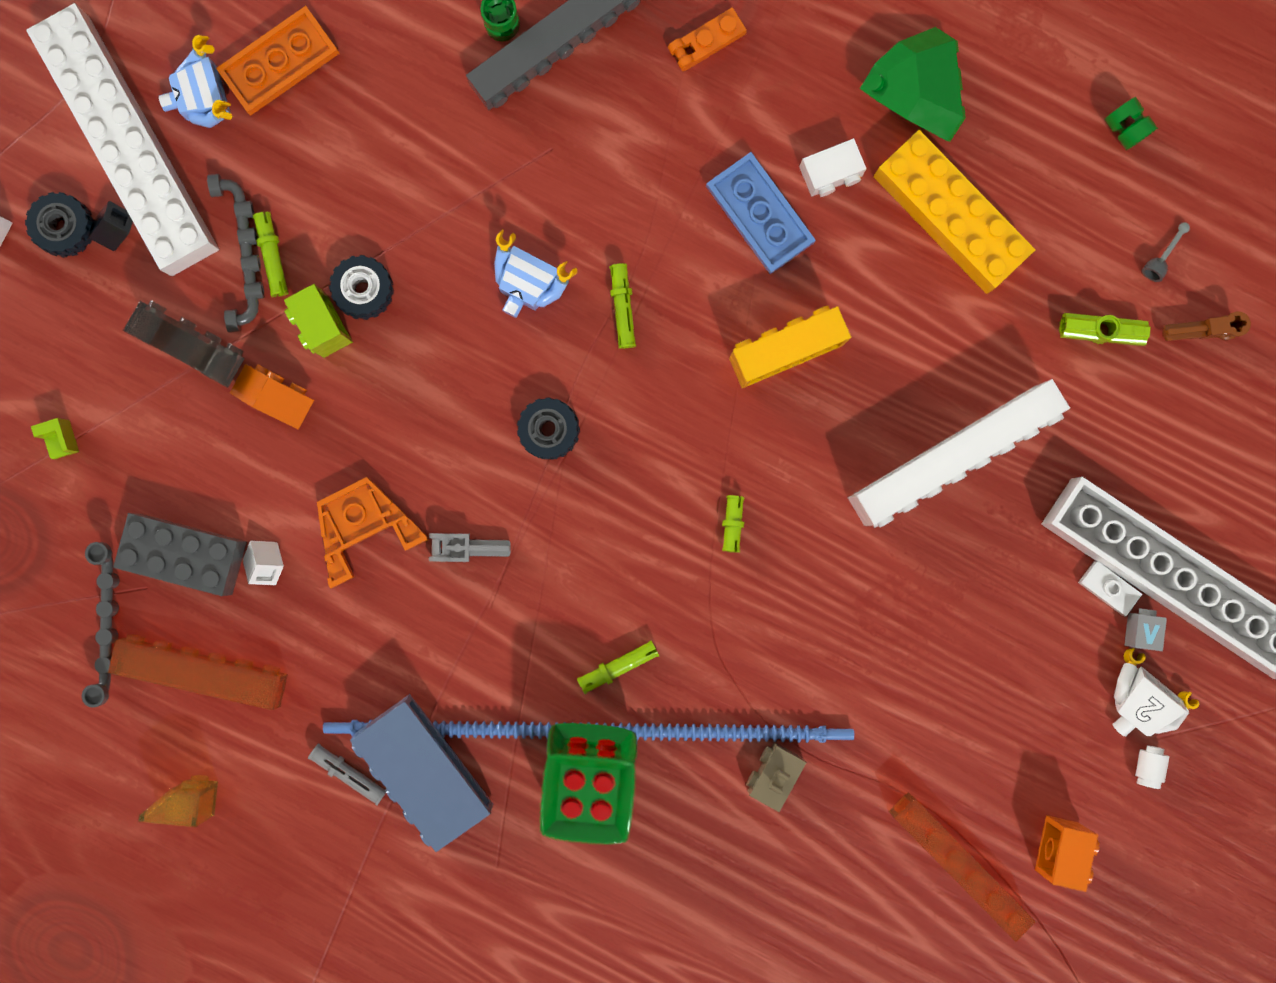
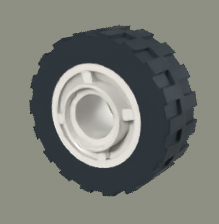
(349, 275)

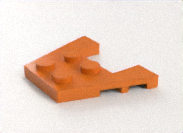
(355, 516)

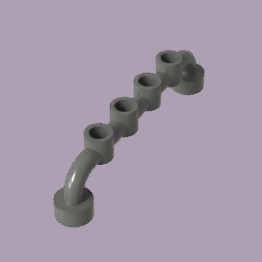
(249, 262)
(101, 554)

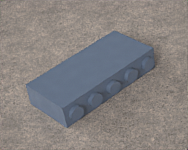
(421, 773)

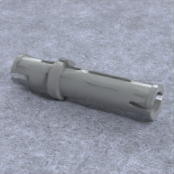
(321, 755)

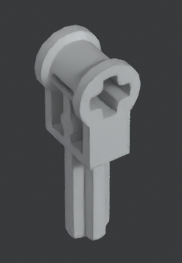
(460, 548)

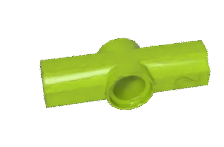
(1119, 330)

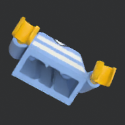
(198, 88)
(527, 278)

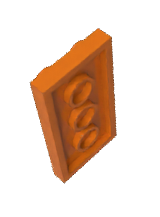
(277, 60)

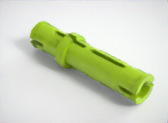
(268, 243)
(622, 301)
(617, 667)

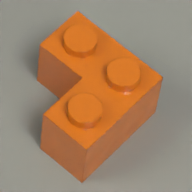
(268, 394)

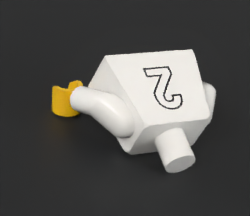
(1146, 701)

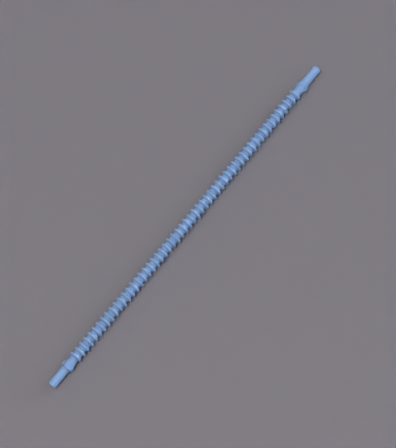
(758, 733)

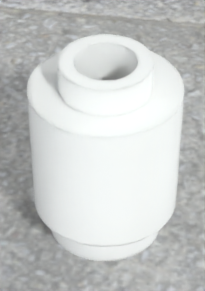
(1152, 767)

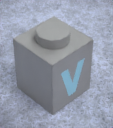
(1145, 630)

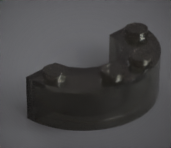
(184, 343)

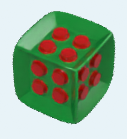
(588, 783)

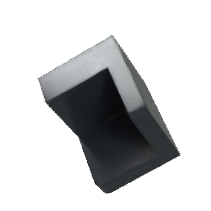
(111, 226)

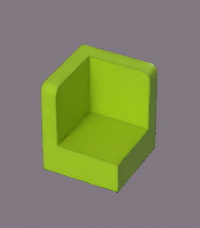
(57, 436)

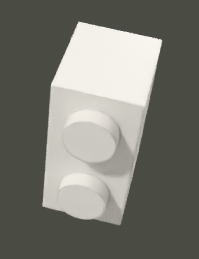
(833, 168)

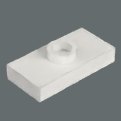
(1110, 588)

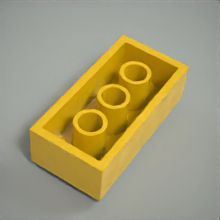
(789, 347)

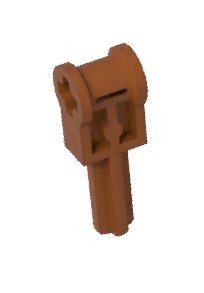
(1209, 328)

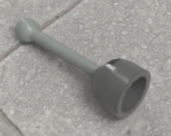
(1157, 267)

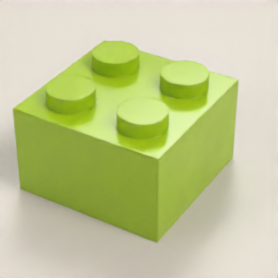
(317, 321)

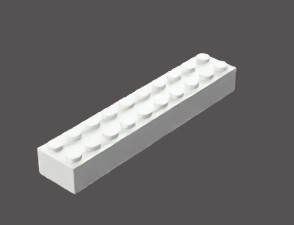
(122, 140)
(1167, 571)

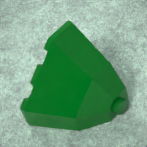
(921, 82)

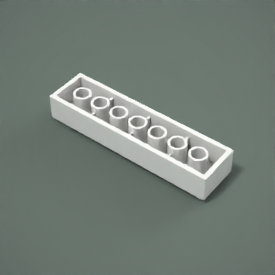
(960, 452)

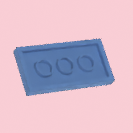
(760, 213)

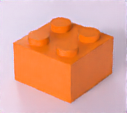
(1067, 853)

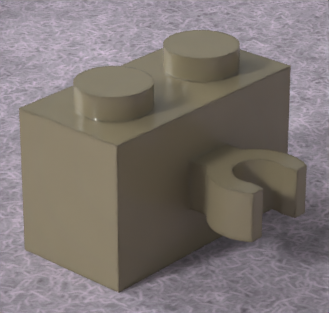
(775, 776)

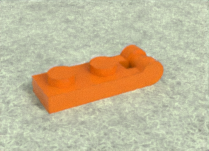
(707, 39)

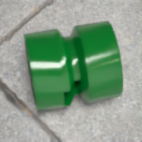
(500, 19)
(1135, 132)

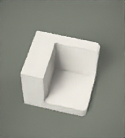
(263, 563)

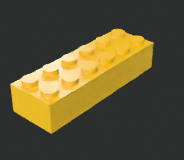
(953, 212)

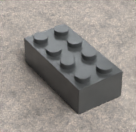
(180, 554)

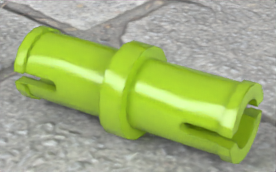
(733, 524)

